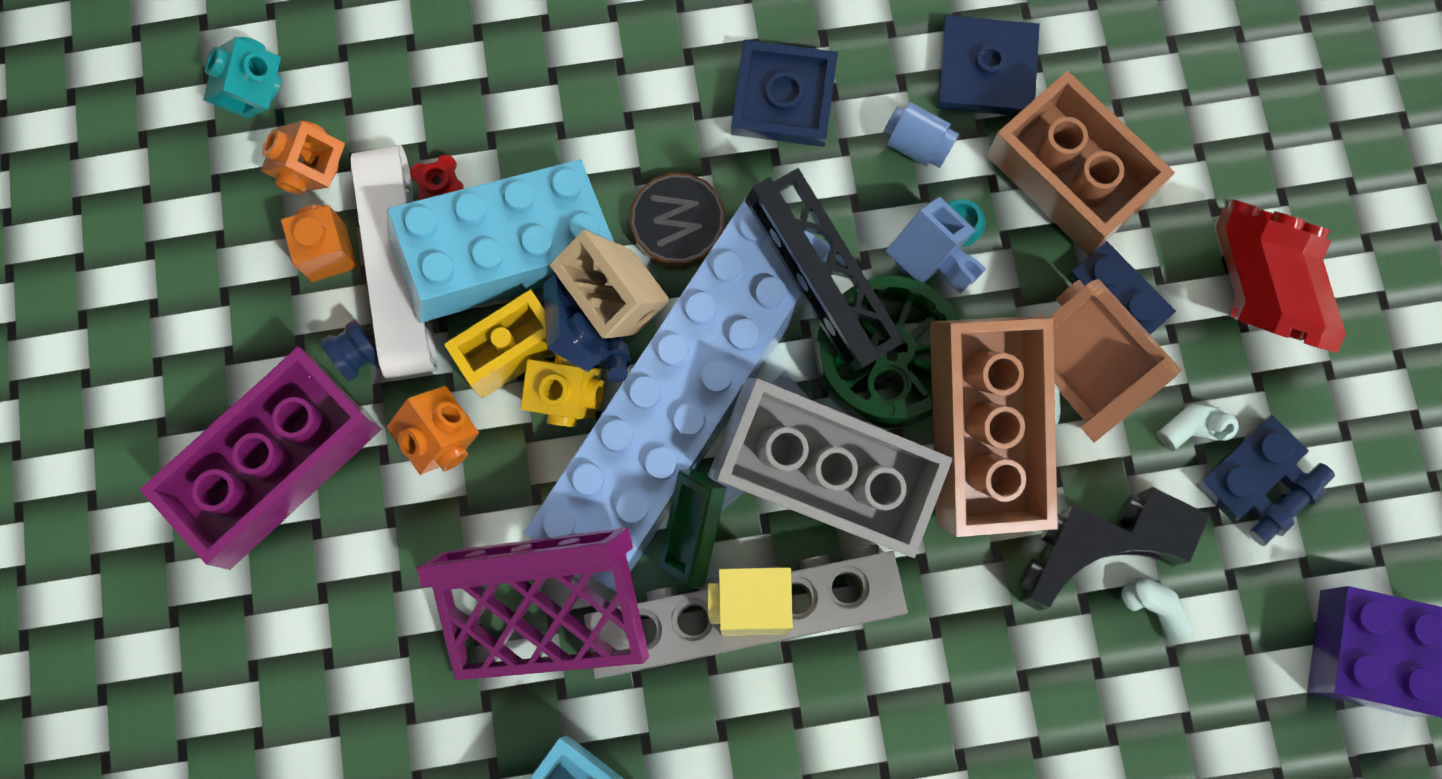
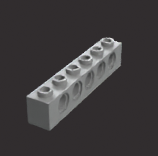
(879, 599)

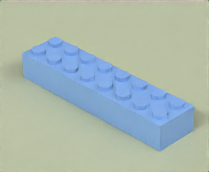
(677, 392)

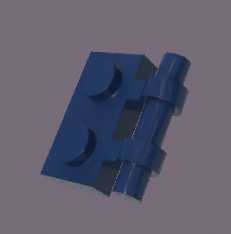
(576, 339)
(1253, 468)

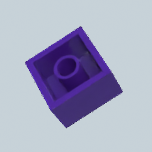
(1378, 652)

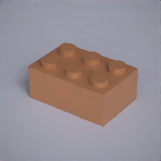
(1078, 162)

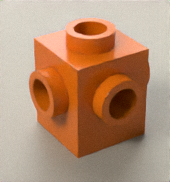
(301, 157)
(433, 430)

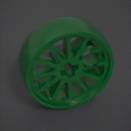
(874, 408)

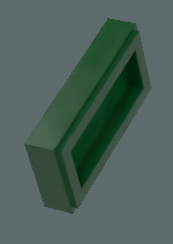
(692, 527)

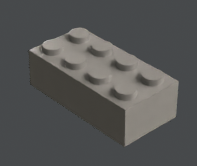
(830, 466)

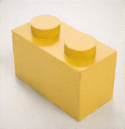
(501, 344)

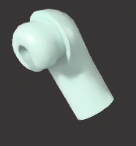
(1198, 421)
(1160, 600)

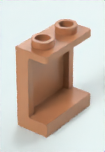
(1104, 358)

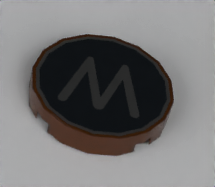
(677, 219)

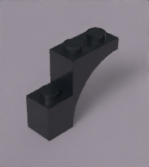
(1152, 528)

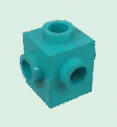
(242, 77)

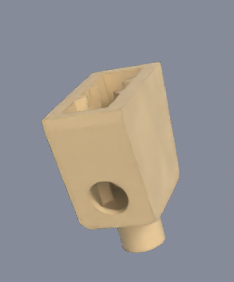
(609, 285)

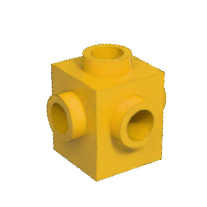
(562, 391)

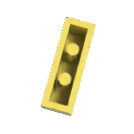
(751, 601)

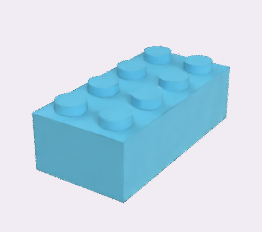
(491, 237)

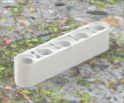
(401, 342)

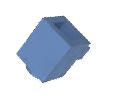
(933, 244)

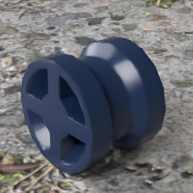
(350, 350)

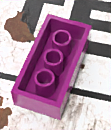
(260, 460)

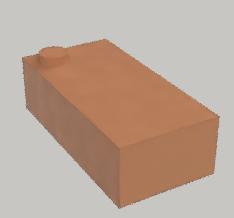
(996, 423)

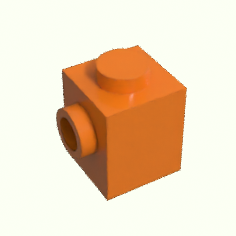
(319, 242)

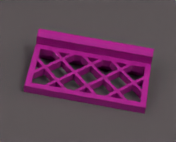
(537, 561)

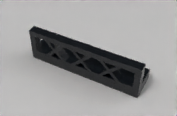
(814, 276)

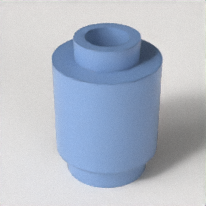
(920, 135)

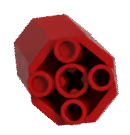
(1280, 275)

